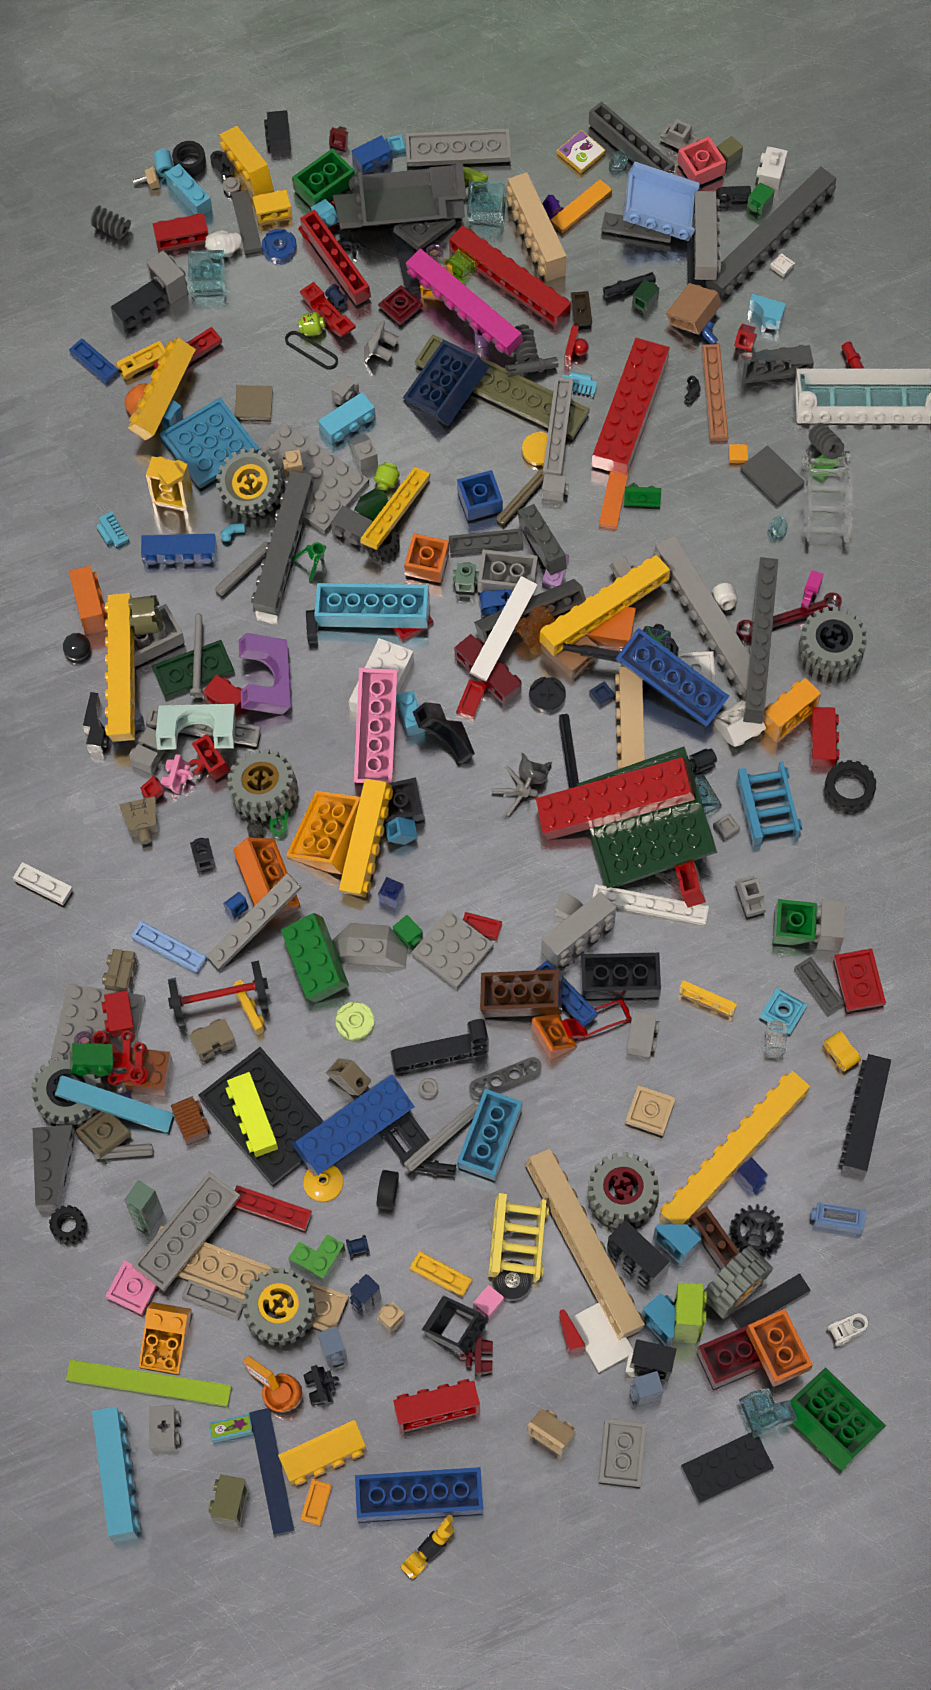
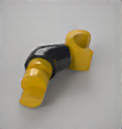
(428, 1549)

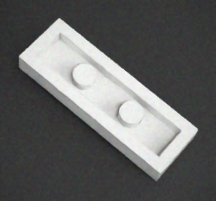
(42, 883)

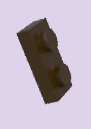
(581, 308)

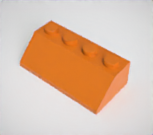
(262, 868)

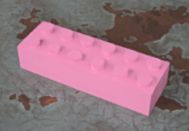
(375, 725)

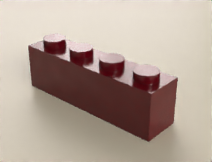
(501, 681)

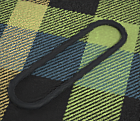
(286, 339)

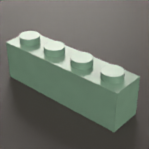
(143, 1206)

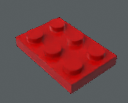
(859, 980)

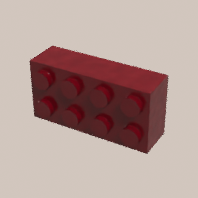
(729, 1357)

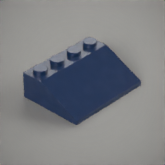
(446, 382)

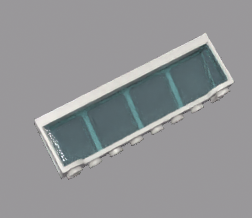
(863, 396)

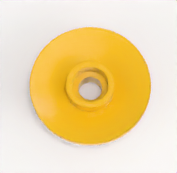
(323, 1191)

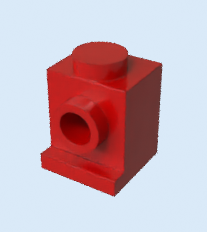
(745, 337)

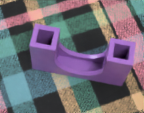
(275, 655)

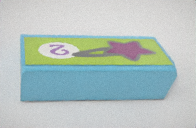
(231, 1428)

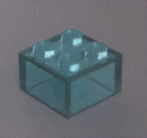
(486, 202)
(206, 271)

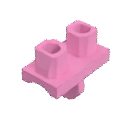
(179, 774)

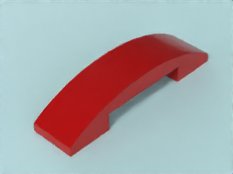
(333, 318)

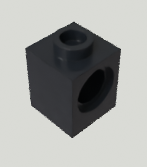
(205, 860)

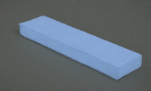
(169, 947)

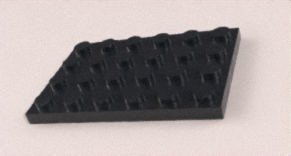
(283, 1104)

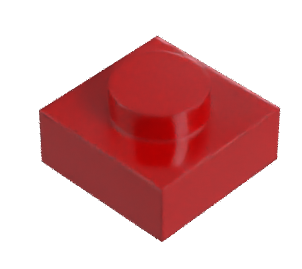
(152, 788)

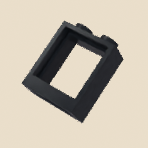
(446, 1309)

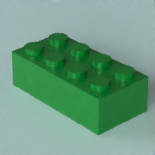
(314, 957)

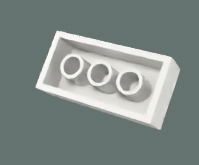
(387, 656)

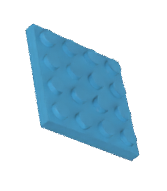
(206, 440)

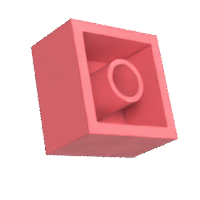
(701, 161)

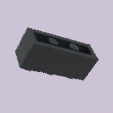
(139, 304)

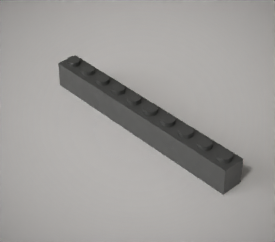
(772, 231)
(760, 640)

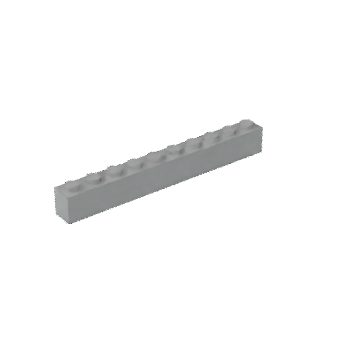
(705, 611)

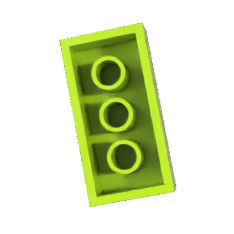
(689, 1312)

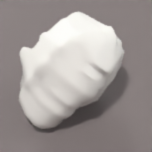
(223, 241)

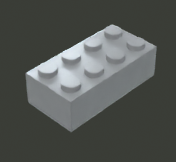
(578, 930)

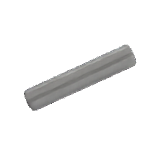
(129, 1151)

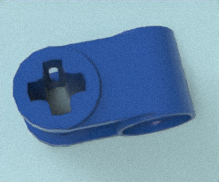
(494, 600)

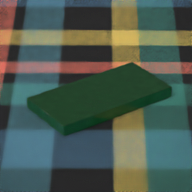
(176, 673)

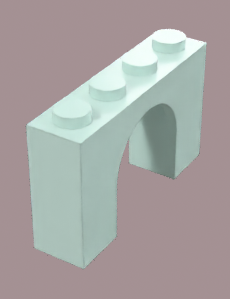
(174, 718)

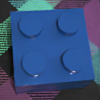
(480, 495)

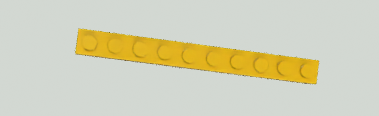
(736, 1150)

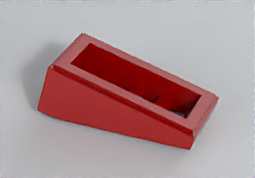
(572, 1337)

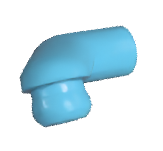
(230, 529)

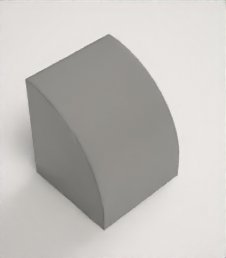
(567, 905)

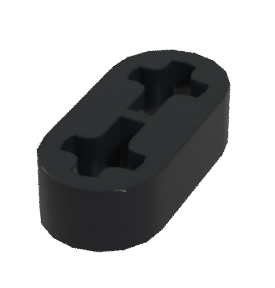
(219, 167)
(311, 626)

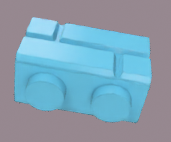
(406, 705)

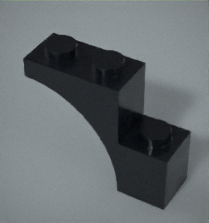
(432, 718)

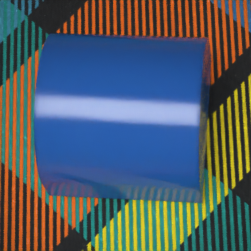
(236, 904)

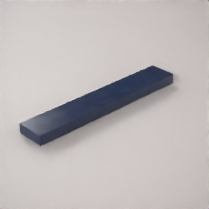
(271, 1472)

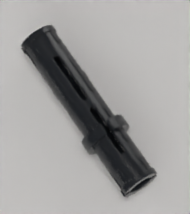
(624, 286)

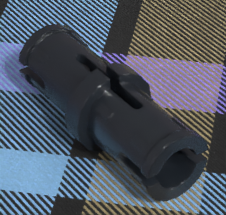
(437, 1168)

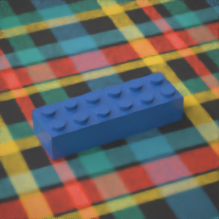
(672, 677)
(352, 1125)
(418, 1494)

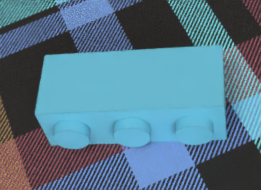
(188, 190)
(347, 418)

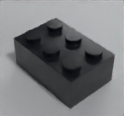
(637, 1254)

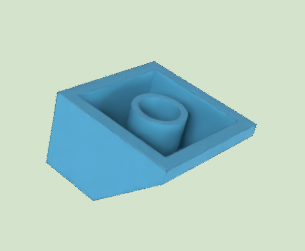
(678, 1240)
(661, 1317)

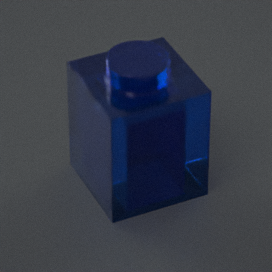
(391, 892)
(752, 1175)

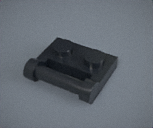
(410, 1132)

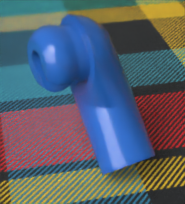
(708, 335)

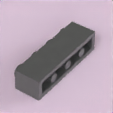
(542, 539)

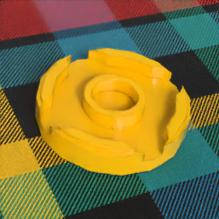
(534, 448)

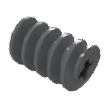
(109, 223)
(527, 349)
(826, 441)

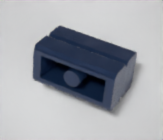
(364, 1294)

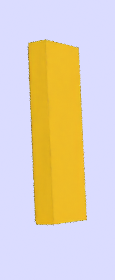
(707, 998)
(441, 1274)

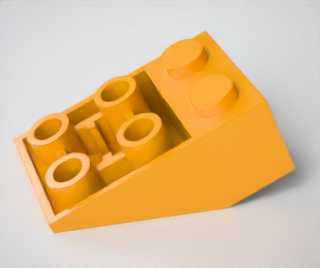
(164, 1337)

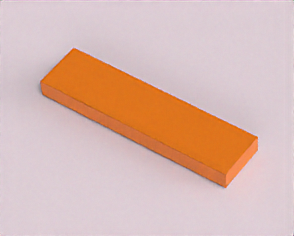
(613, 500)

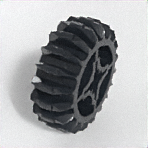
(749, 1216)

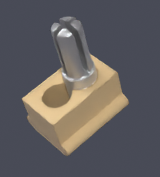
(151, 177)

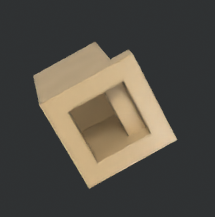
(292, 462)
(391, 1316)

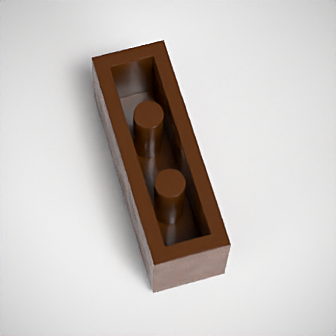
(714, 1237)

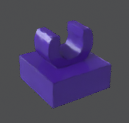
(551, 206)

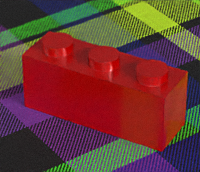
(180, 231)
(824, 736)

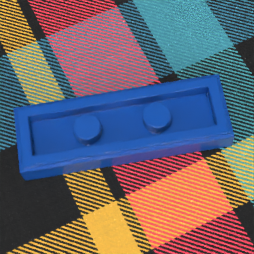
(94, 361)

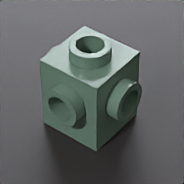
(465, 577)

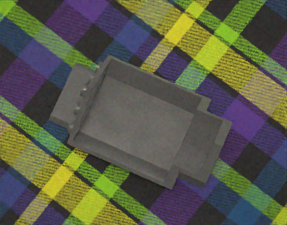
(402, 197)

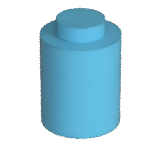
(162, 161)

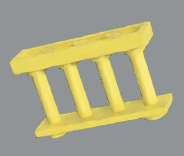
(499, 1245)

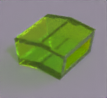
(461, 264)

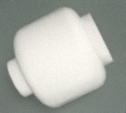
(725, 596)

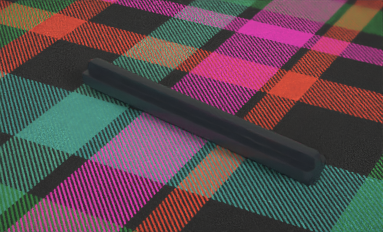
(568, 748)

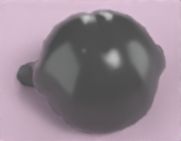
(537, 771)

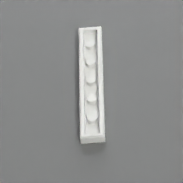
(503, 628)
(654, 905)

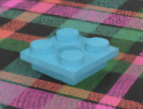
(781, 998)

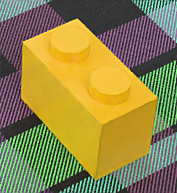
(272, 206)

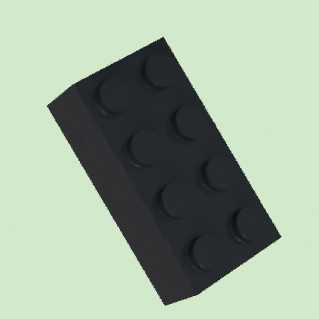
(620, 975)

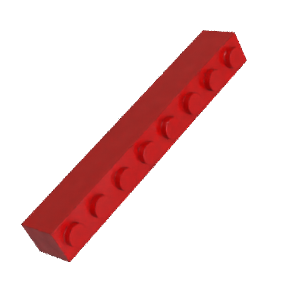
(511, 276)

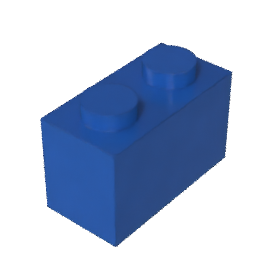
(372, 155)

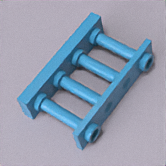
(754, 815)

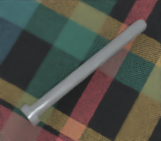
(196, 692)

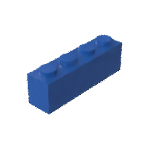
(178, 548)

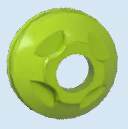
(473, 175)

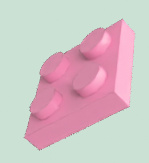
(131, 1289)

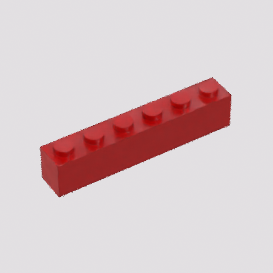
(335, 257)

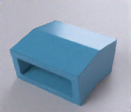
(172, 415)

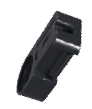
(733, 193)

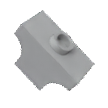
(678, 134)
(751, 895)

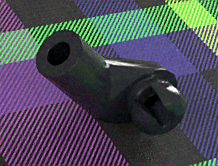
(694, 388)

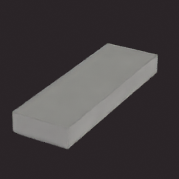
(213, 1299)

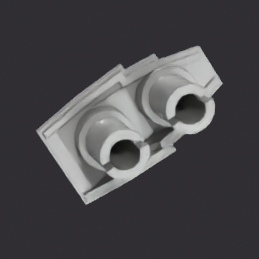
(372, 347)

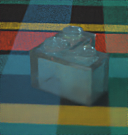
(764, 1414)

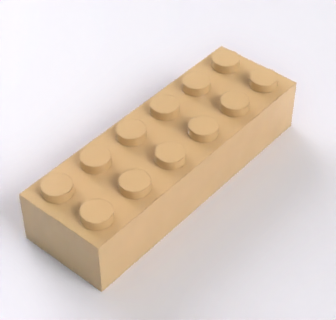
(536, 227)

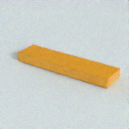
(581, 206)

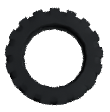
(853, 768)

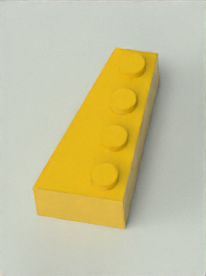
(247, 161)

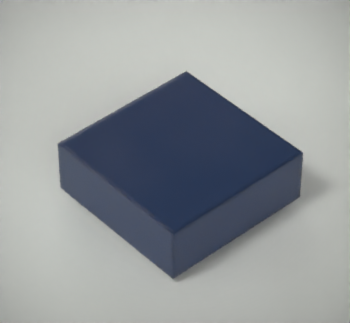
(602, 694)

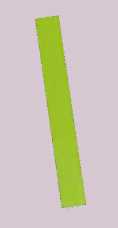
(149, 1383)

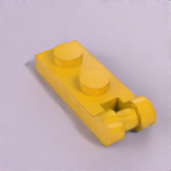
(140, 360)
(249, 1005)

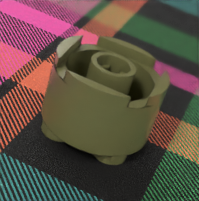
(145, 615)

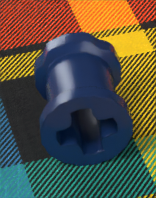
(336, 295)
(357, 1245)

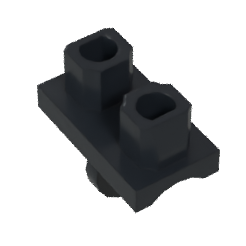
(324, 1384)

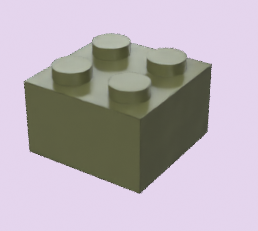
(229, 1500)

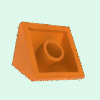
(552, 1035)

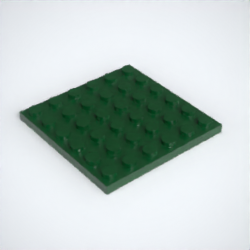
(655, 839)

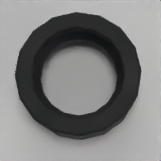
(189, 146)
(387, 1189)

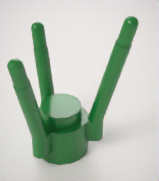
(316, 552)

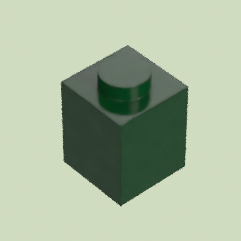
(645, 295)

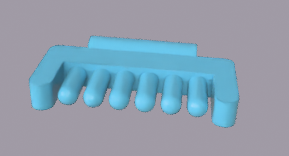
(584, 381)
(107, 532)

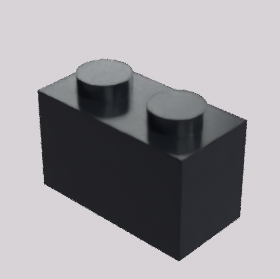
(278, 129)

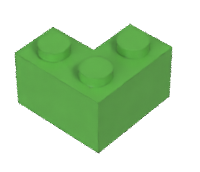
(317, 1263)

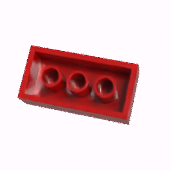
(436, 1405)

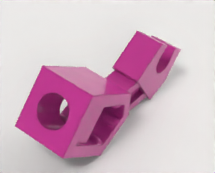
(812, 587)

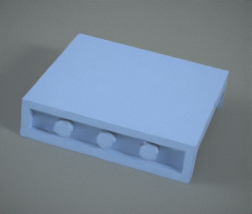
(660, 201)

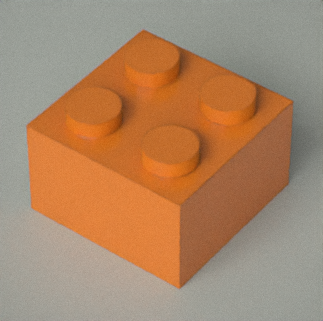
(426, 558)

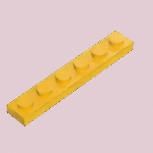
(395, 508)

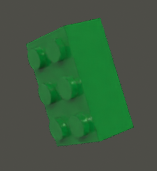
(323, 178)

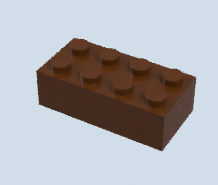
(521, 993)

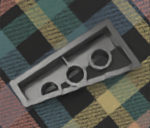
(774, 362)

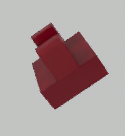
(338, 137)

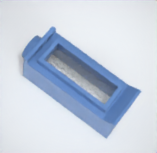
(839, 1218)

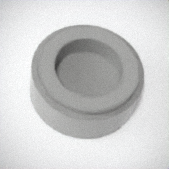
(428, 1088)

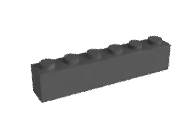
(627, 139)
(555, 600)

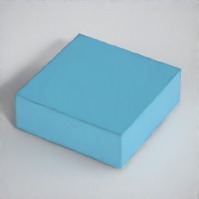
(396, 144)

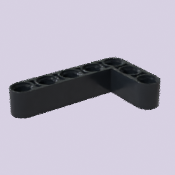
(444, 1050)

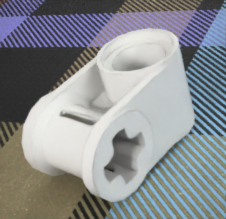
(844, 1331)

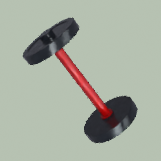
(177, 1002)

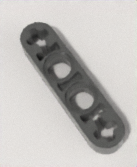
(503, 1074)

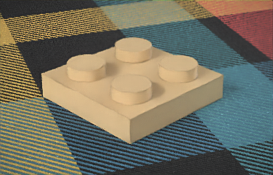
(650, 1110)

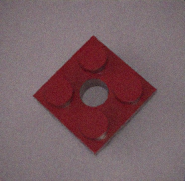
(400, 313)

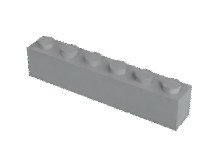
(706, 236)

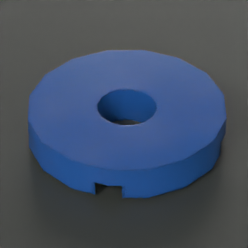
(279, 253)

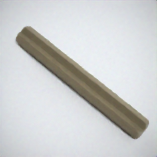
(521, 497)

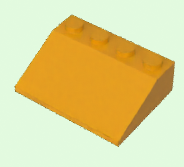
(325, 832)

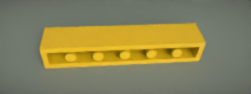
(161, 388)
(365, 838)

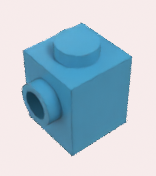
(401, 830)

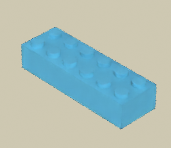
(372, 605)
(114, 1474)

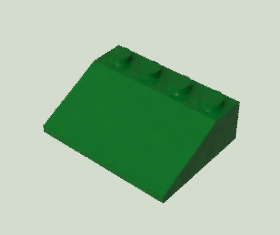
(834, 1419)

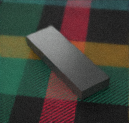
(819, 985)

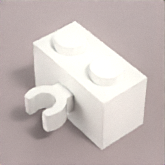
(772, 167)

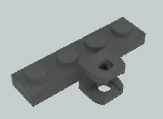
(615, 224)

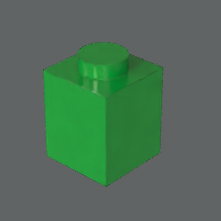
(760, 198)
(408, 932)

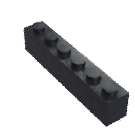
(866, 1115)

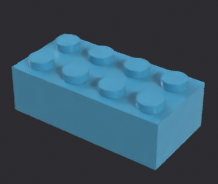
(489, 1134)

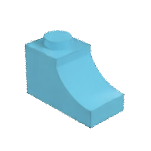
(769, 310)

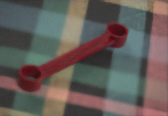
(792, 615)

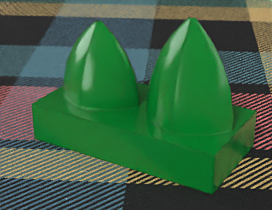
(642, 496)

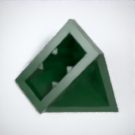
(371, 503)

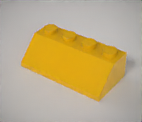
(322, 1453)

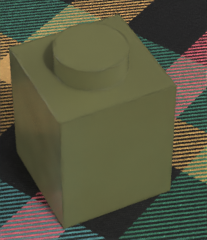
(730, 150)

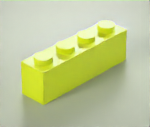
(252, 1115)

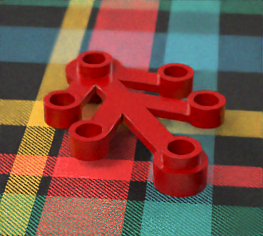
(124, 1059)

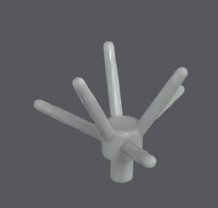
(521, 790)

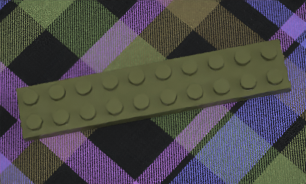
(514, 392)

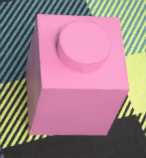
(488, 1302)

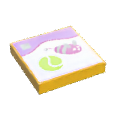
(581, 151)

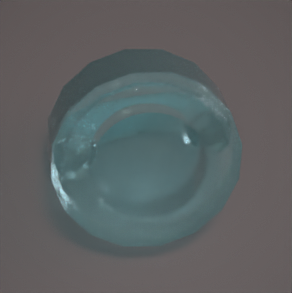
(618, 160)
(778, 526)

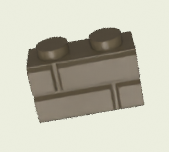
(120, 970)

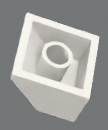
(732, 727)

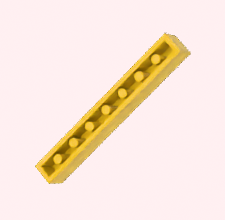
(604, 605)
(120, 669)

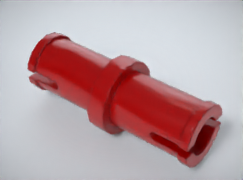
(852, 357)

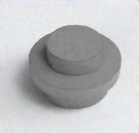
(231, 185)

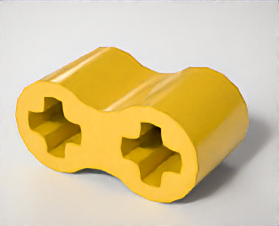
(842, 1051)

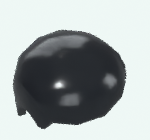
(76, 646)

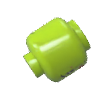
(311, 324)
(386, 476)

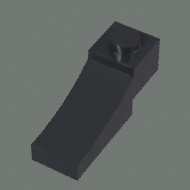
(97, 737)

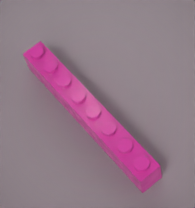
(464, 302)

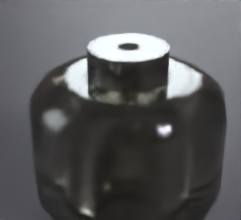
(256, 829)

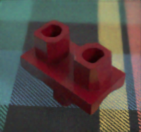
(481, 1366)

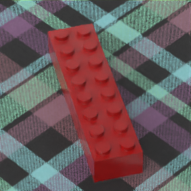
(630, 406)
(615, 798)

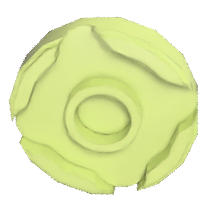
(354, 1021)

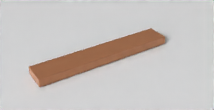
(715, 392)

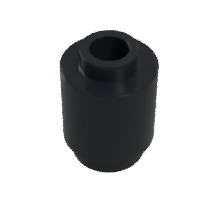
(702, 759)

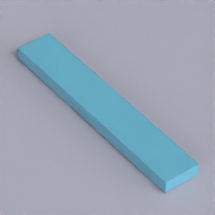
(113, 1104)

